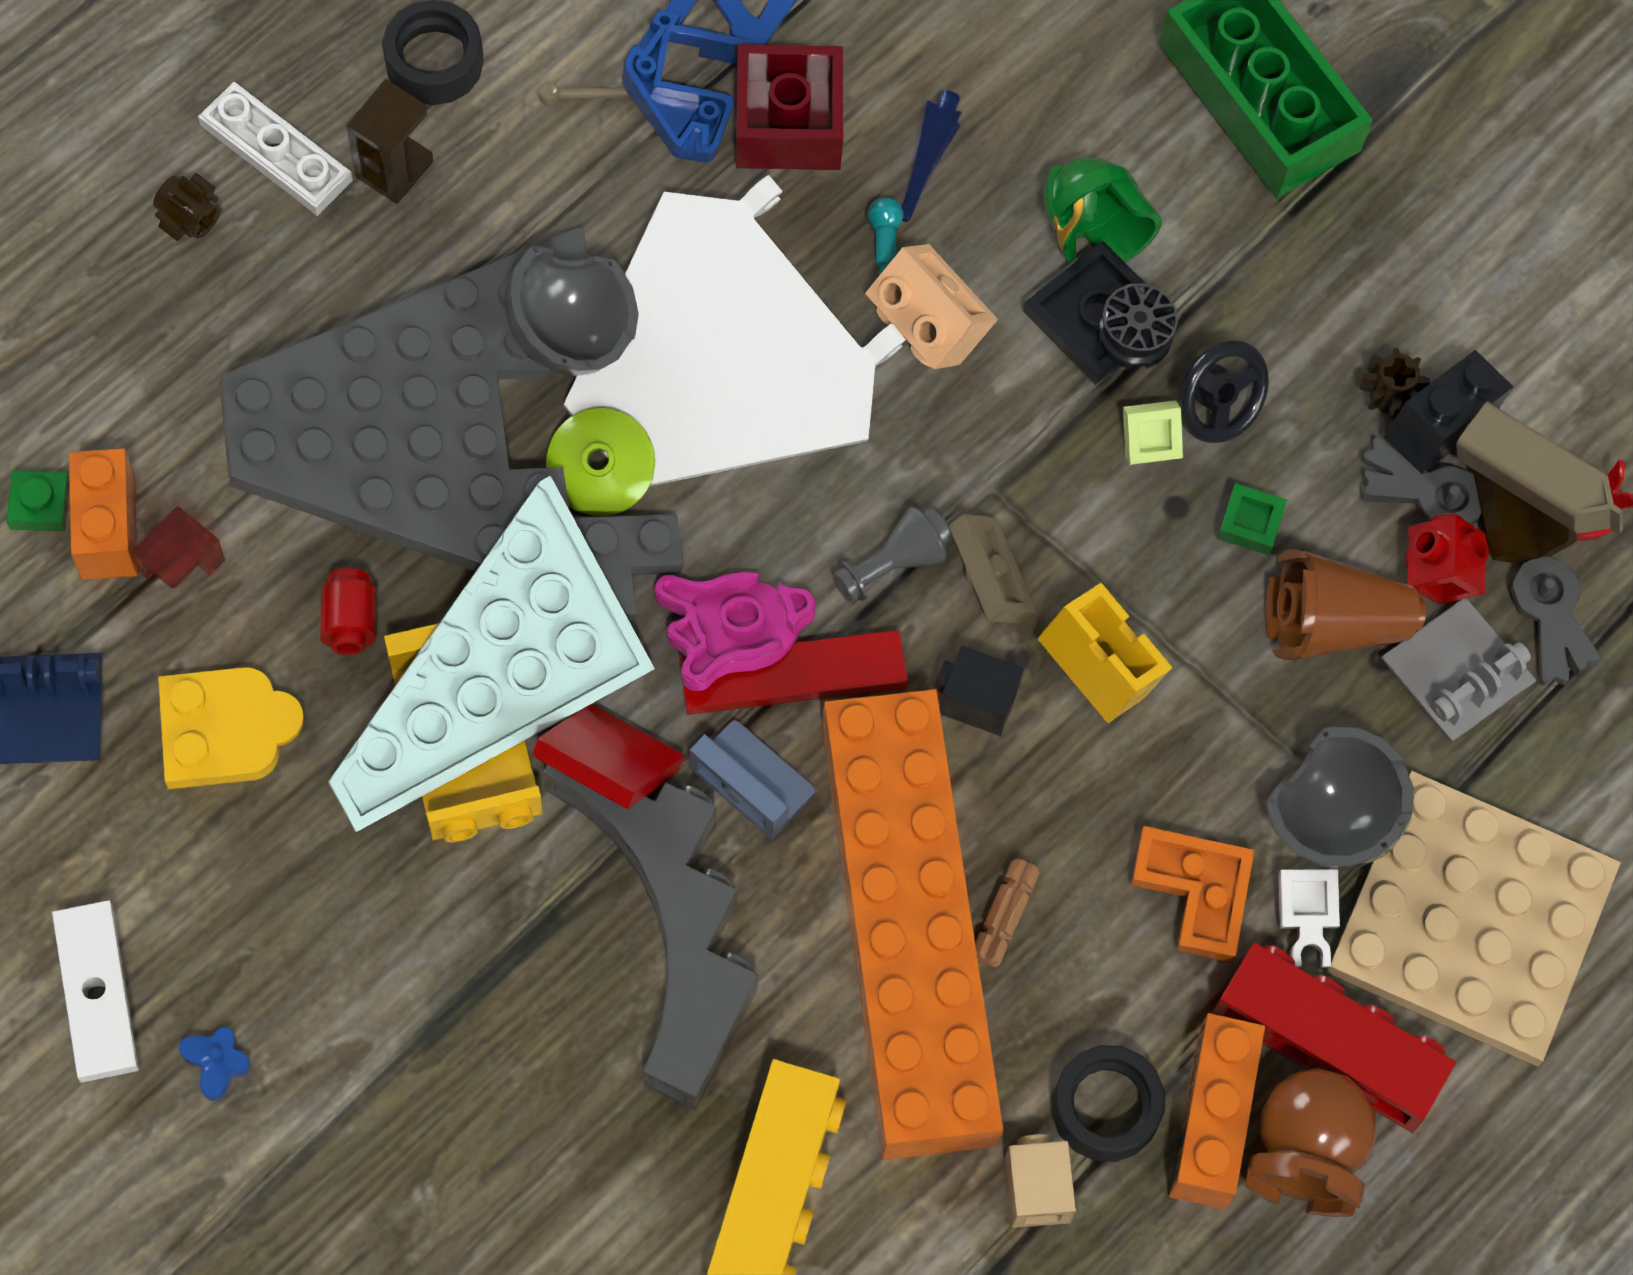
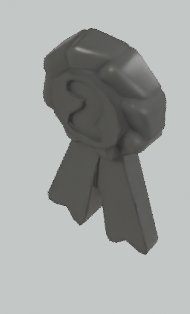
(1435, 492)
(1547, 594)

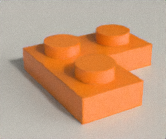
(1209, 876)

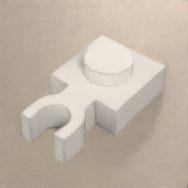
(1309, 904)

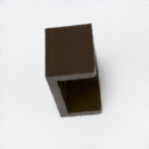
(380, 142)

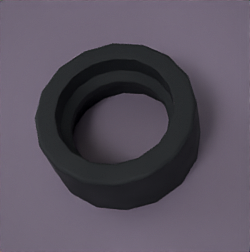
(426, 18)
(1128, 1064)

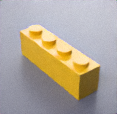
(777, 1171)

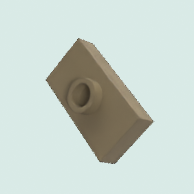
(992, 569)

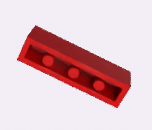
(1324, 1029)

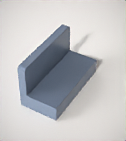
(751, 778)

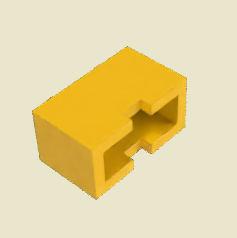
(1104, 653)

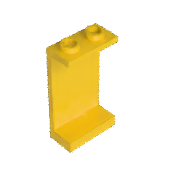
(486, 796)

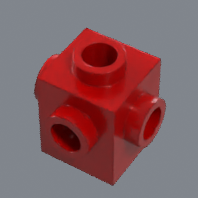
(1447, 559)

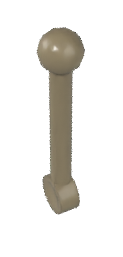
(550, 93)

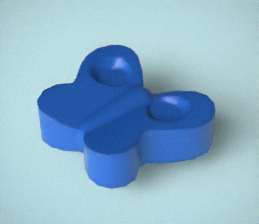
(216, 1059)

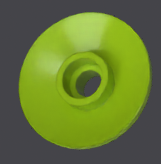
(629, 465)

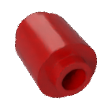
(348, 611)

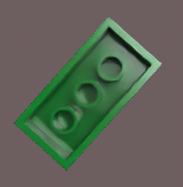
(1266, 87)

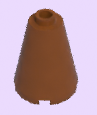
(1336, 608)

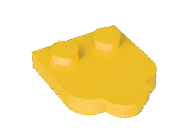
(223, 726)

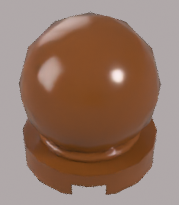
(1315, 1139)

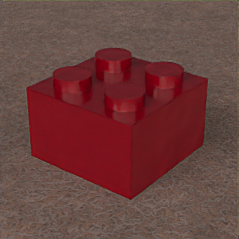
(789, 107)

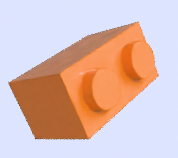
(102, 513)

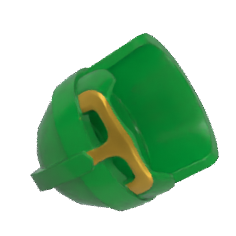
(1101, 204)

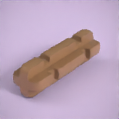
(1006, 912)

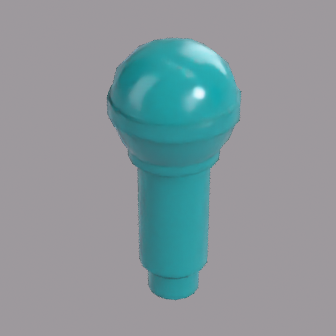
(885, 218)

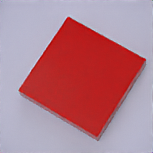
(608, 756)

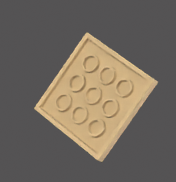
(1476, 921)

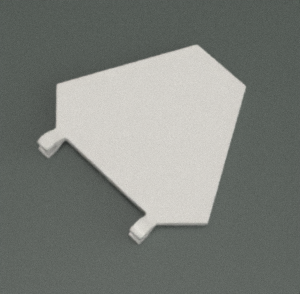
(732, 346)

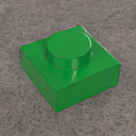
(38, 501)
(1252, 519)

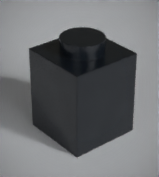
(978, 690)

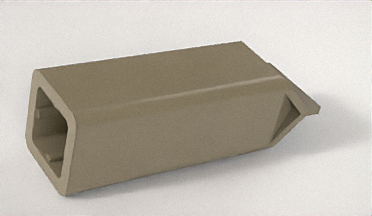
(1539, 471)

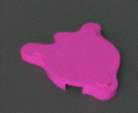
(731, 623)

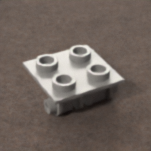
(1460, 669)

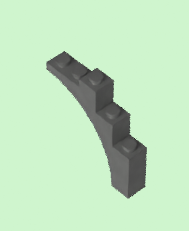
(704, 990)

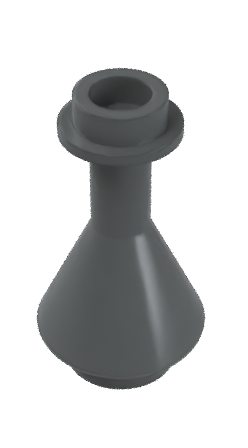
(915, 542)

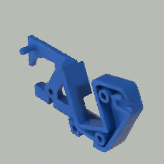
(685, 116)

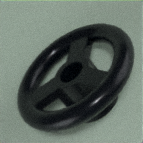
(1219, 389)

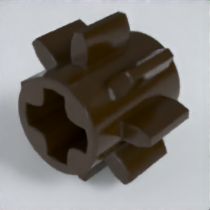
(186, 206)
(1392, 382)

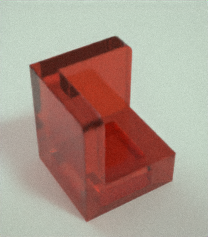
(177, 549)

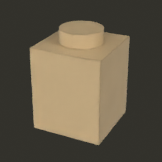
(1039, 1182)

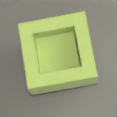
(1153, 432)

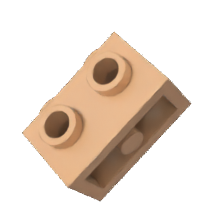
(930, 307)

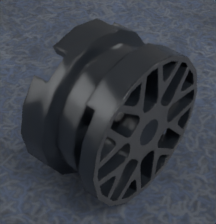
(1138, 326)

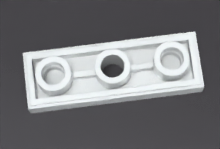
(294, 165)
(91, 959)

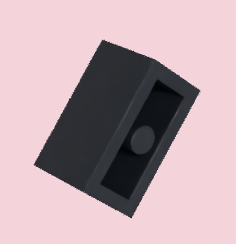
(1443, 410)

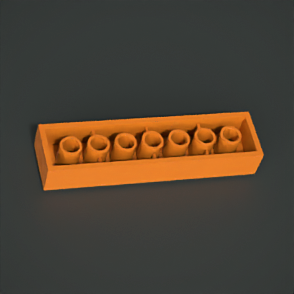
(911, 926)

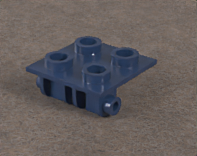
(50, 708)

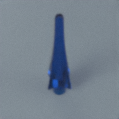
(937, 132)

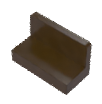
(1516, 528)

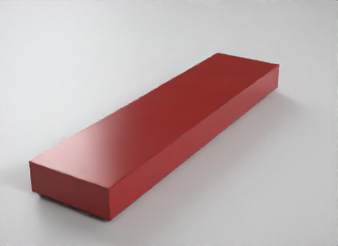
(809, 673)

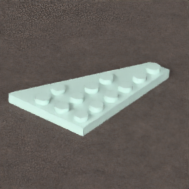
(508, 659)

